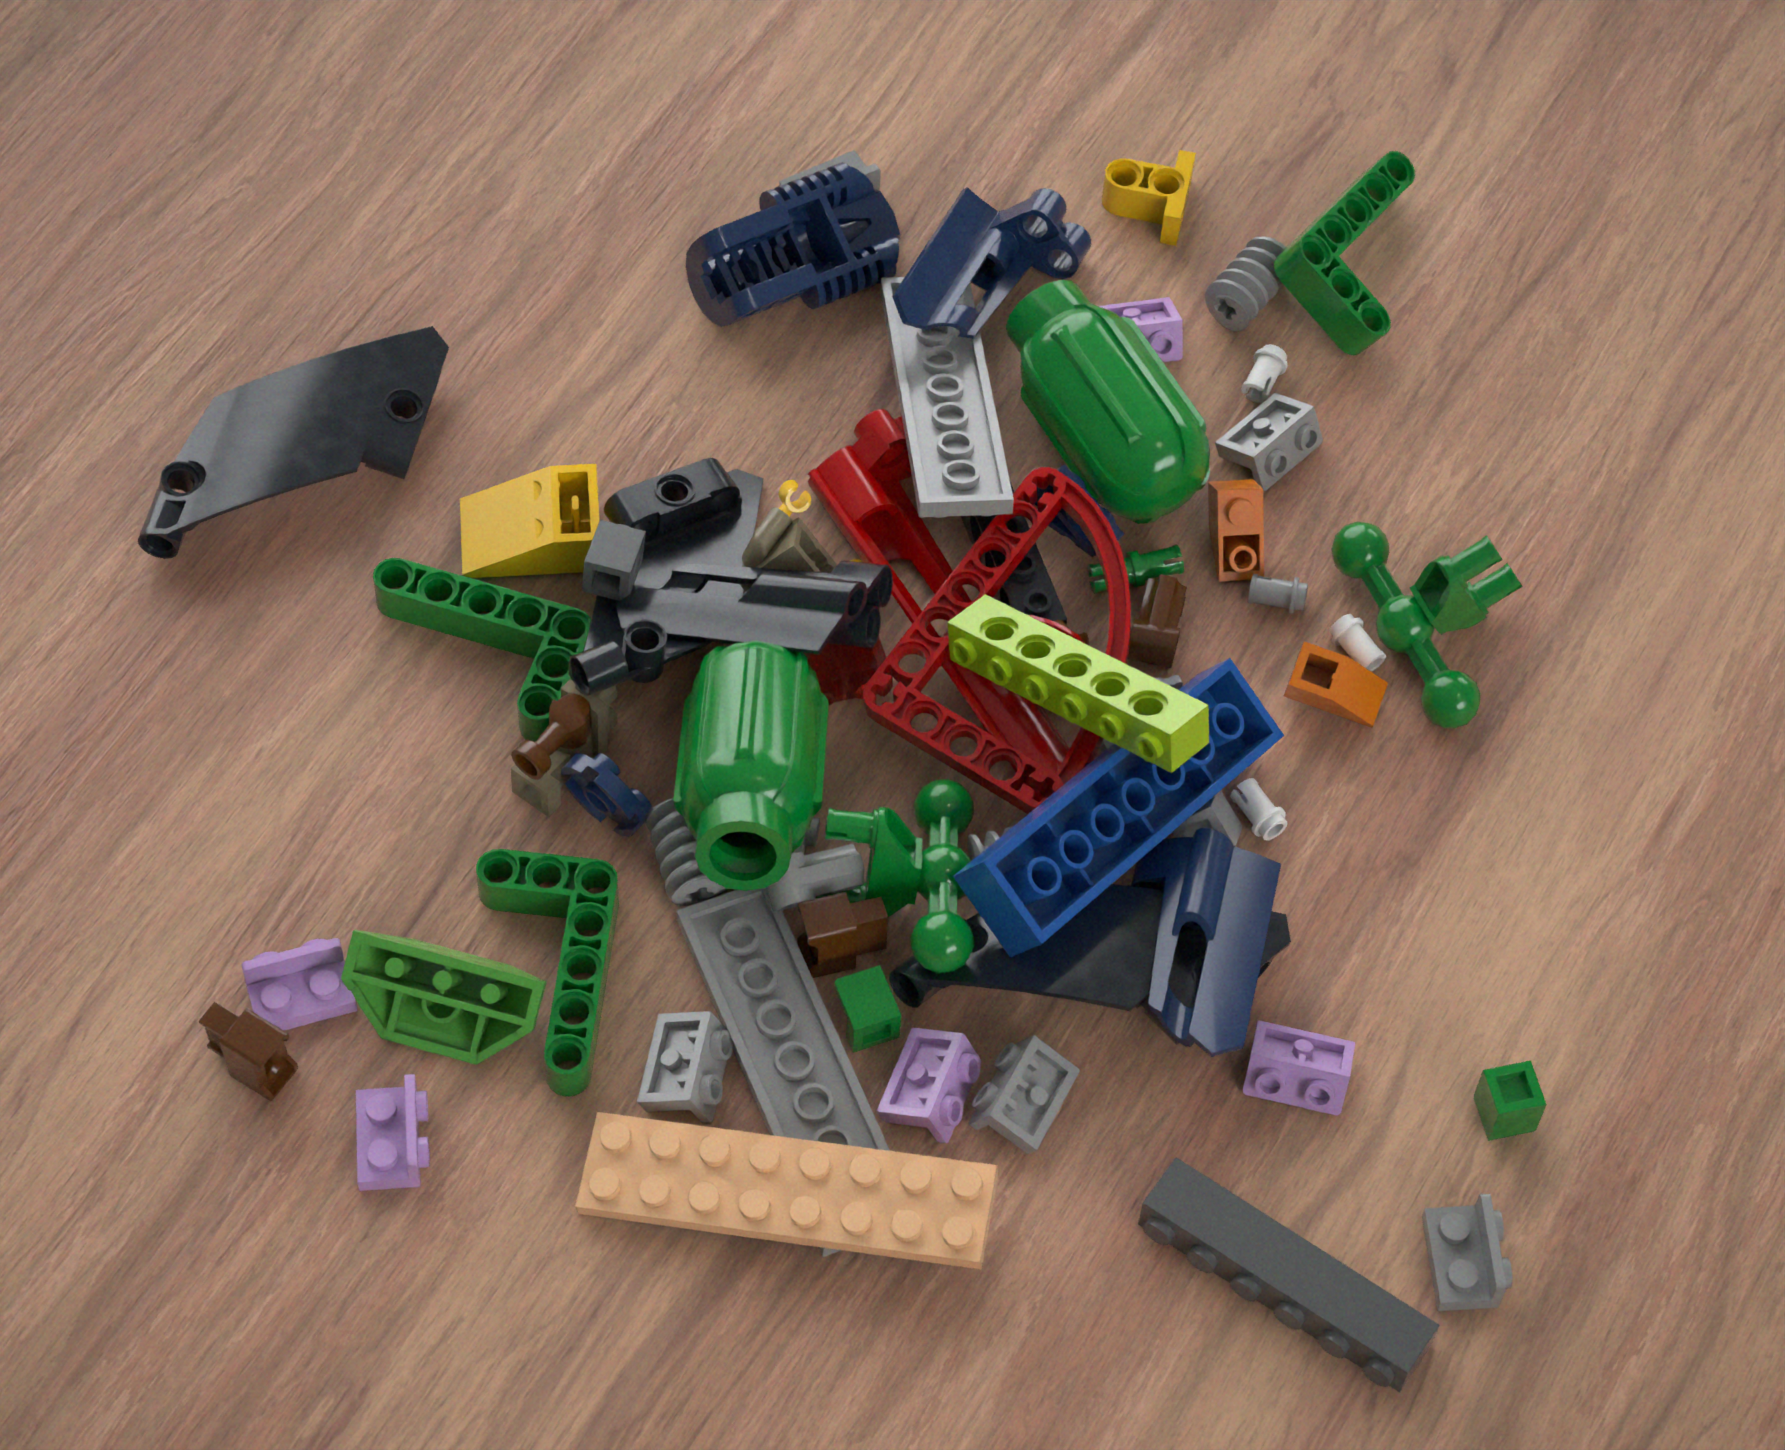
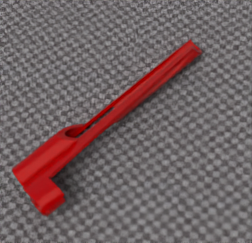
(881, 525)

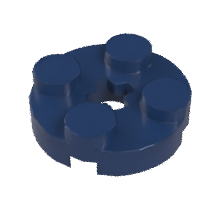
(604, 794)

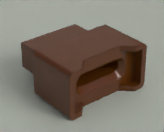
(840, 932)
(251, 1049)

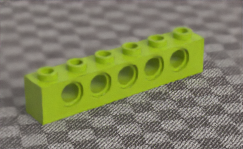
(1079, 683)

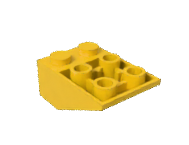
(531, 523)

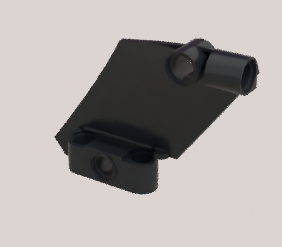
(298, 432)
(688, 518)
(1094, 958)

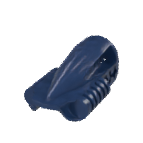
(808, 241)

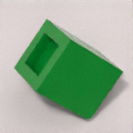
(868, 1008)
(1509, 1100)

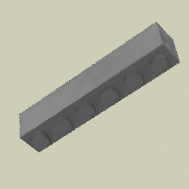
(1287, 1275)

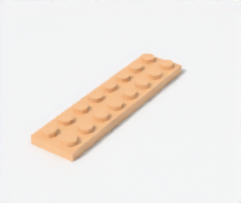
(788, 1190)

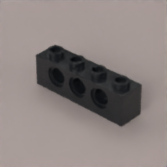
(1029, 584)

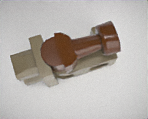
(575, 727)

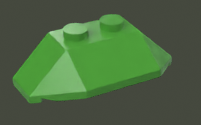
(440, 996)

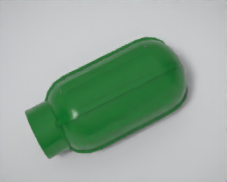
(1108, 403)
(751, 761)

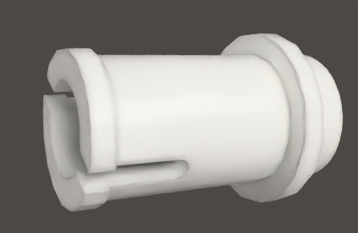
(1269, 363)
(1356, 642)
(1266, 818)

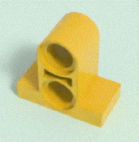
(1150, 192)

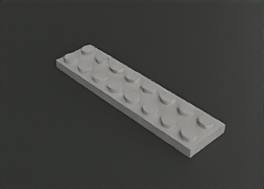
(947, 416)
(777, 1022)

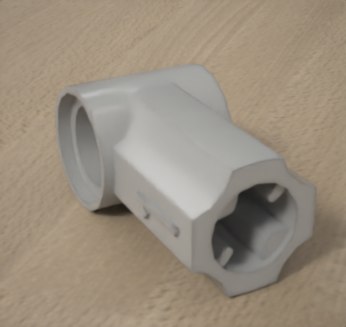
(817, 876)

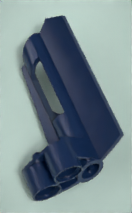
(992, 253)
(1230, 899)

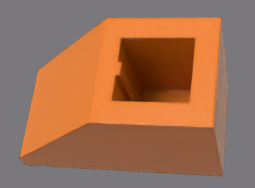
(1236, 528)
(1335, 685)

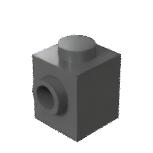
(613, 560)

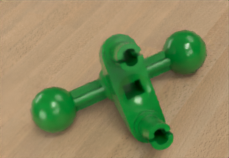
(1439, 602)
(901, 869)

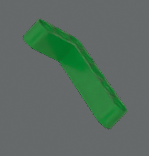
(1322, 279)
(499, 628)
(578, 953)

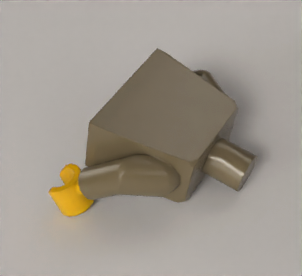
(787, 543)

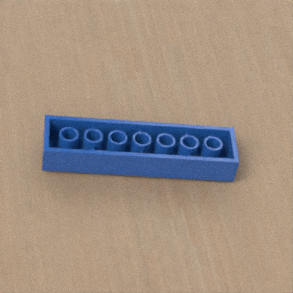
(1111, 818)

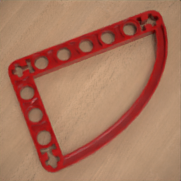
(970, 571)

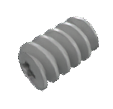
(1245, 284)
(676, 856)

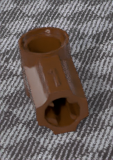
(1156, 630)

